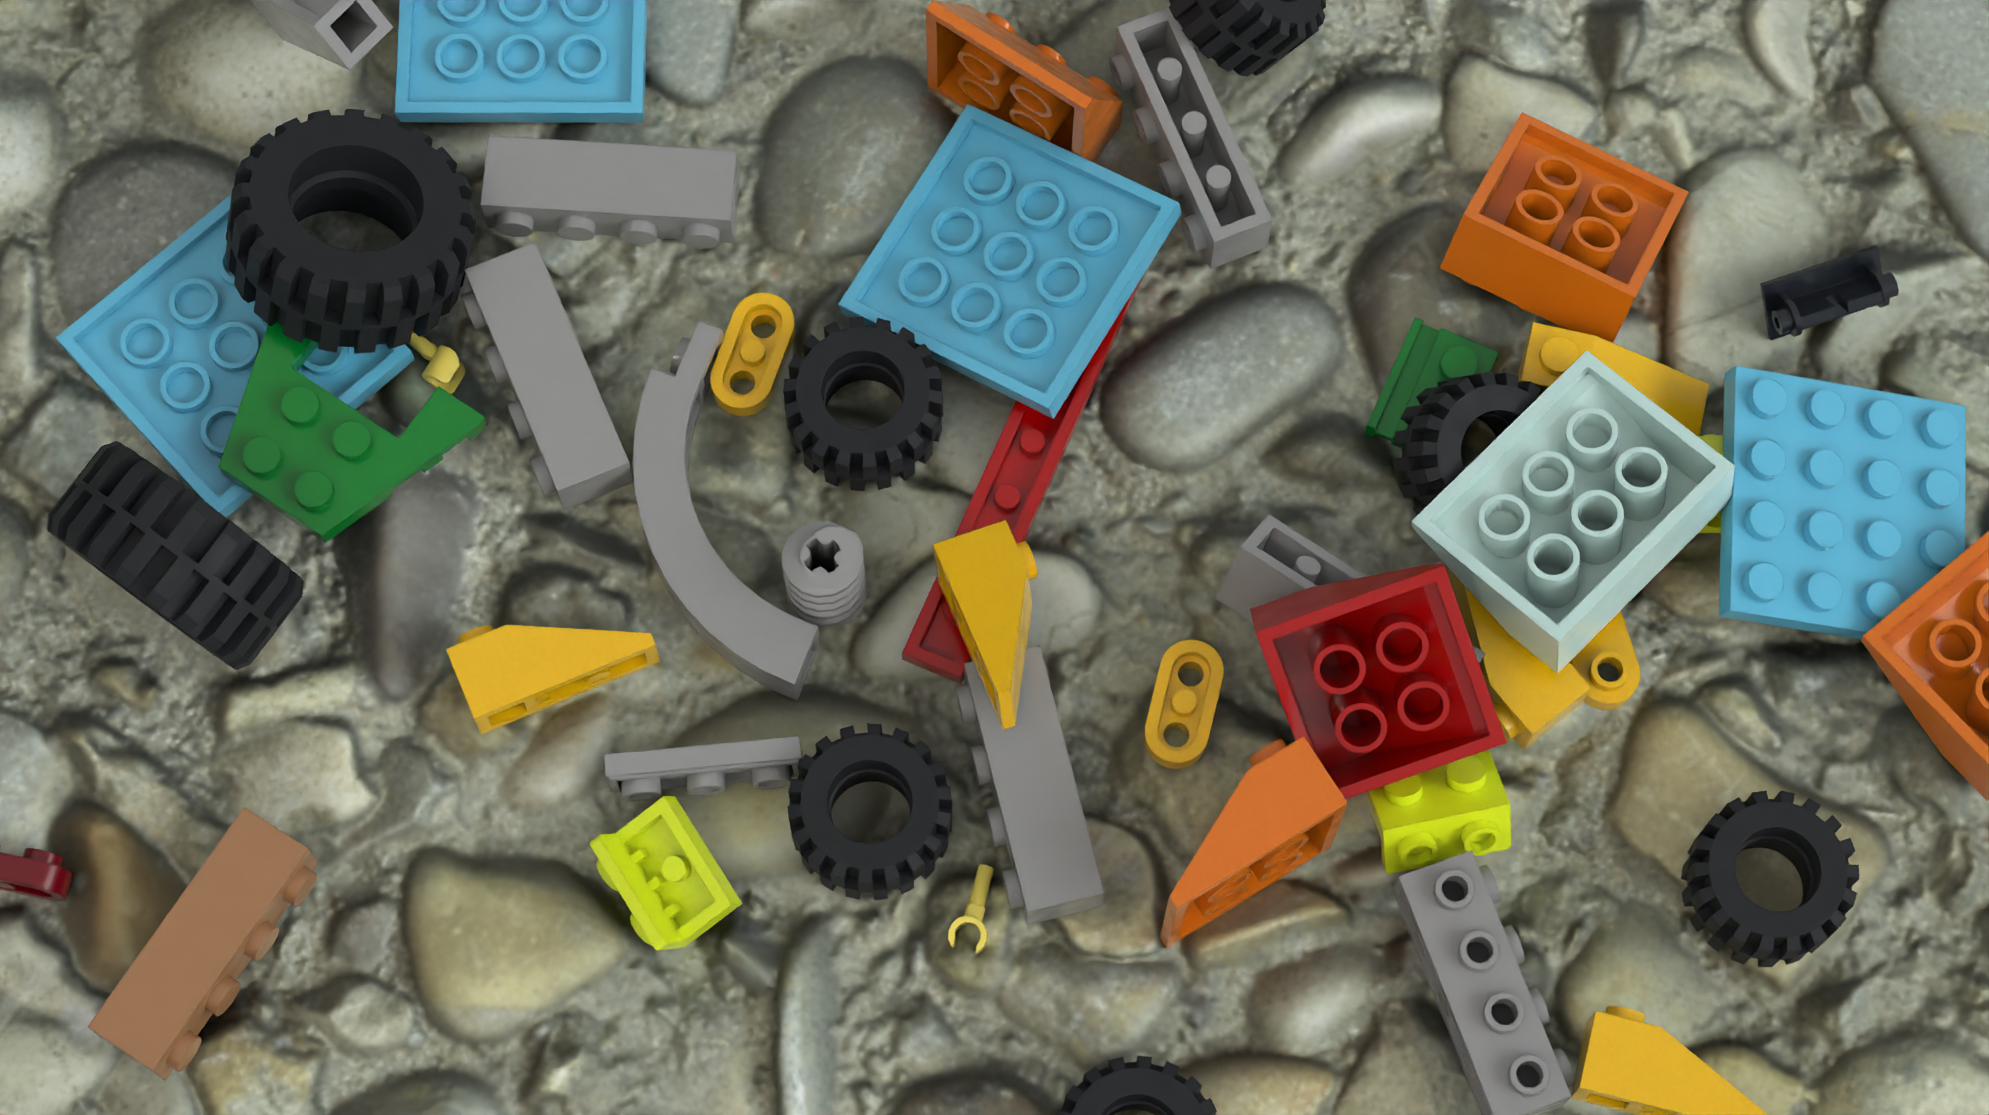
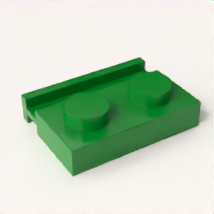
(1421, 363)

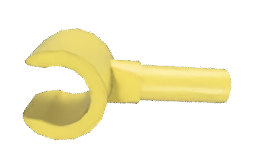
(443, 366)
(975, 908)

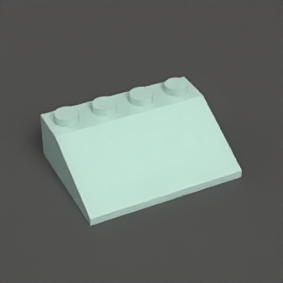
(1575, 509)

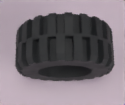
(337, 292)
(175, 554)

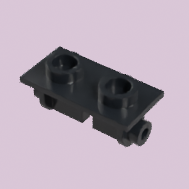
(1826, 292)

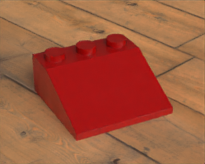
(1379, 676)

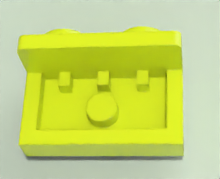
(1442, 814)
(665, 876)

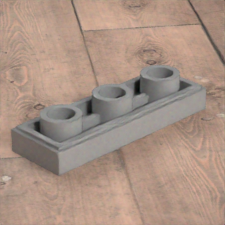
(703, 768)

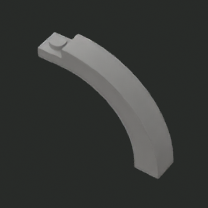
(725, 612)

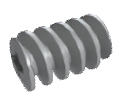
(824, 573)

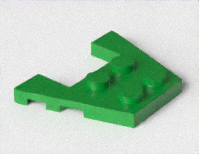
(321, 456)

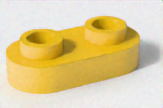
(751, 357)
(1611, 647)
(1183, 706)

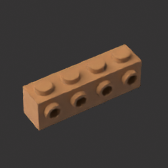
(205, 945)

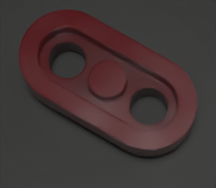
(35, 874)

